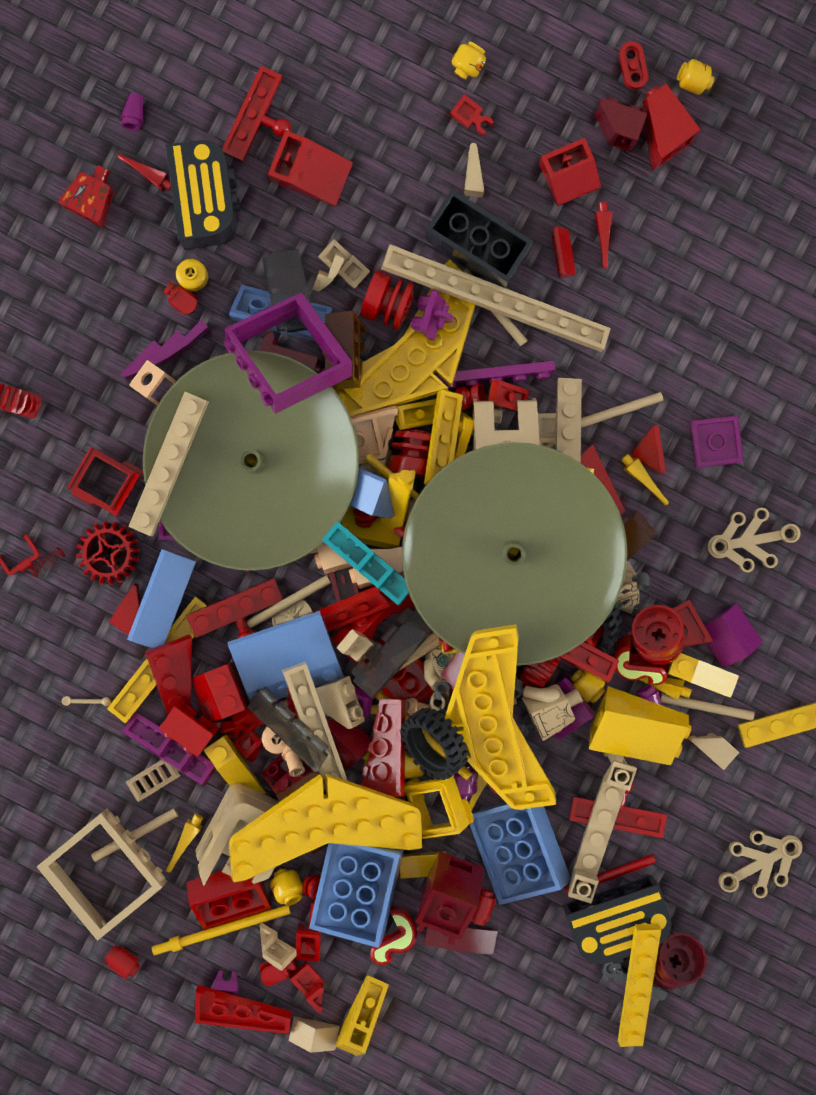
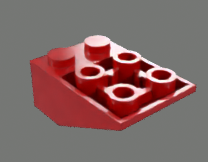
(309, 169)

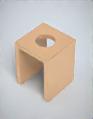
(148, 390)

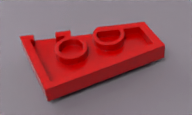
(694, 629)

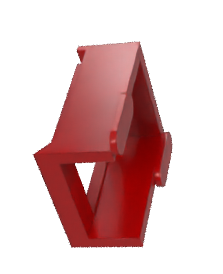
(133, 472)

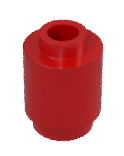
(485, 907)
(122, 962)

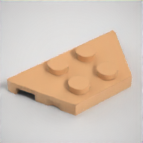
(374, 432)

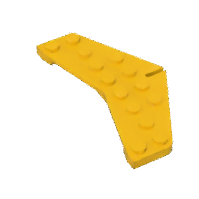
(409, 366)
(484, 715)
(311, 819)

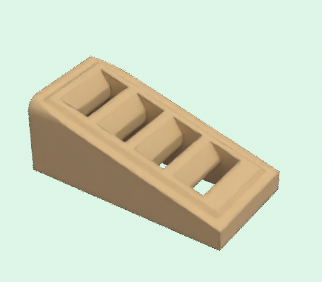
(473, 181)
(157, 785)

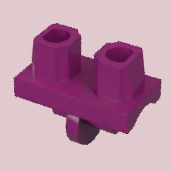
(434, 317)

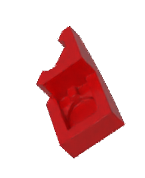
(127, 610)
(310, 984)

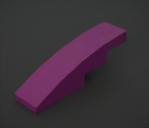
(168, 351)
(170, 751)

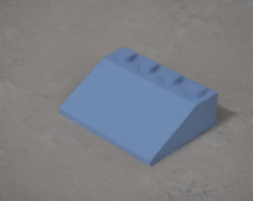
(267, 652)
(519, 852)
(356, 892)

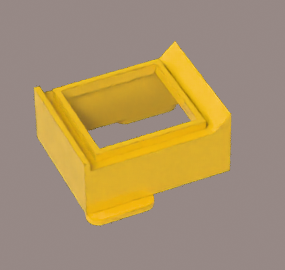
(456, 808)

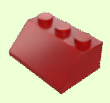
(224, 900)

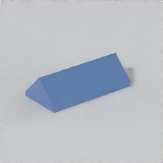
(254, 300)
(372, 495)
(161, 599)

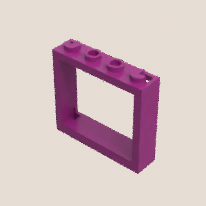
(271, 317)

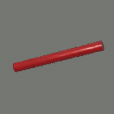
(623, 869)

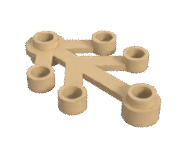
(749, 541)
(763, 862)

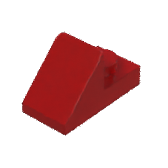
(506, 395)

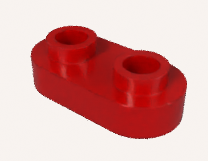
(634, 66)

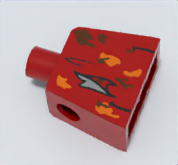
(89, 196)

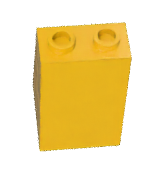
(638, 728)

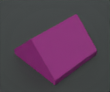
(731, 636)

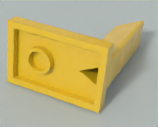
(381, 532)

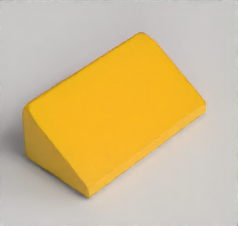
(415, 414)
(417, 864)

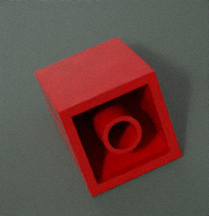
(666, 126)
(220, 692)

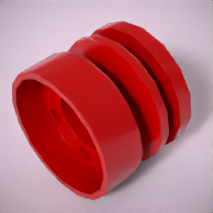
(387, 300)
(413, 452)
(656, 622)

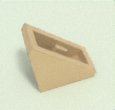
(313, 1035)

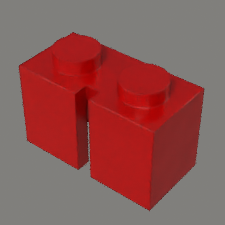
(186, 730)

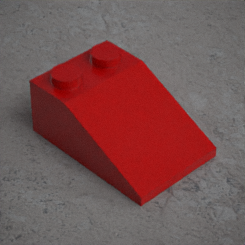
(408, 682)

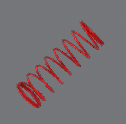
(59, 550)

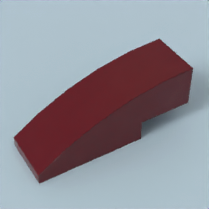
(475, 940)

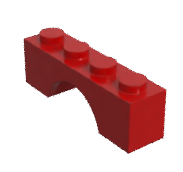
(369, 624)

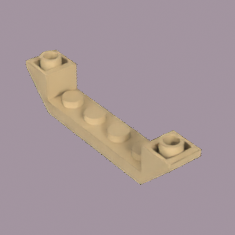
(598, 830)

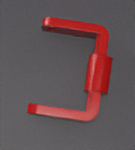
(26, 563)

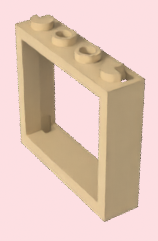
(76, 899)

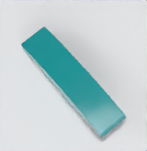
(367, 563)

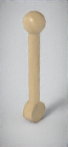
(67, 700)

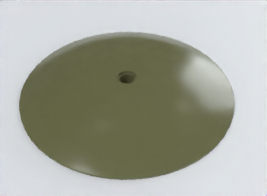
(292, 494)
(524, 500)

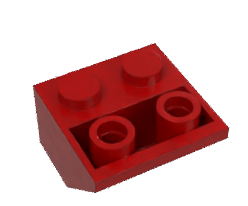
(570, 171)

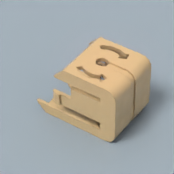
(484, 430)
(236, 810)

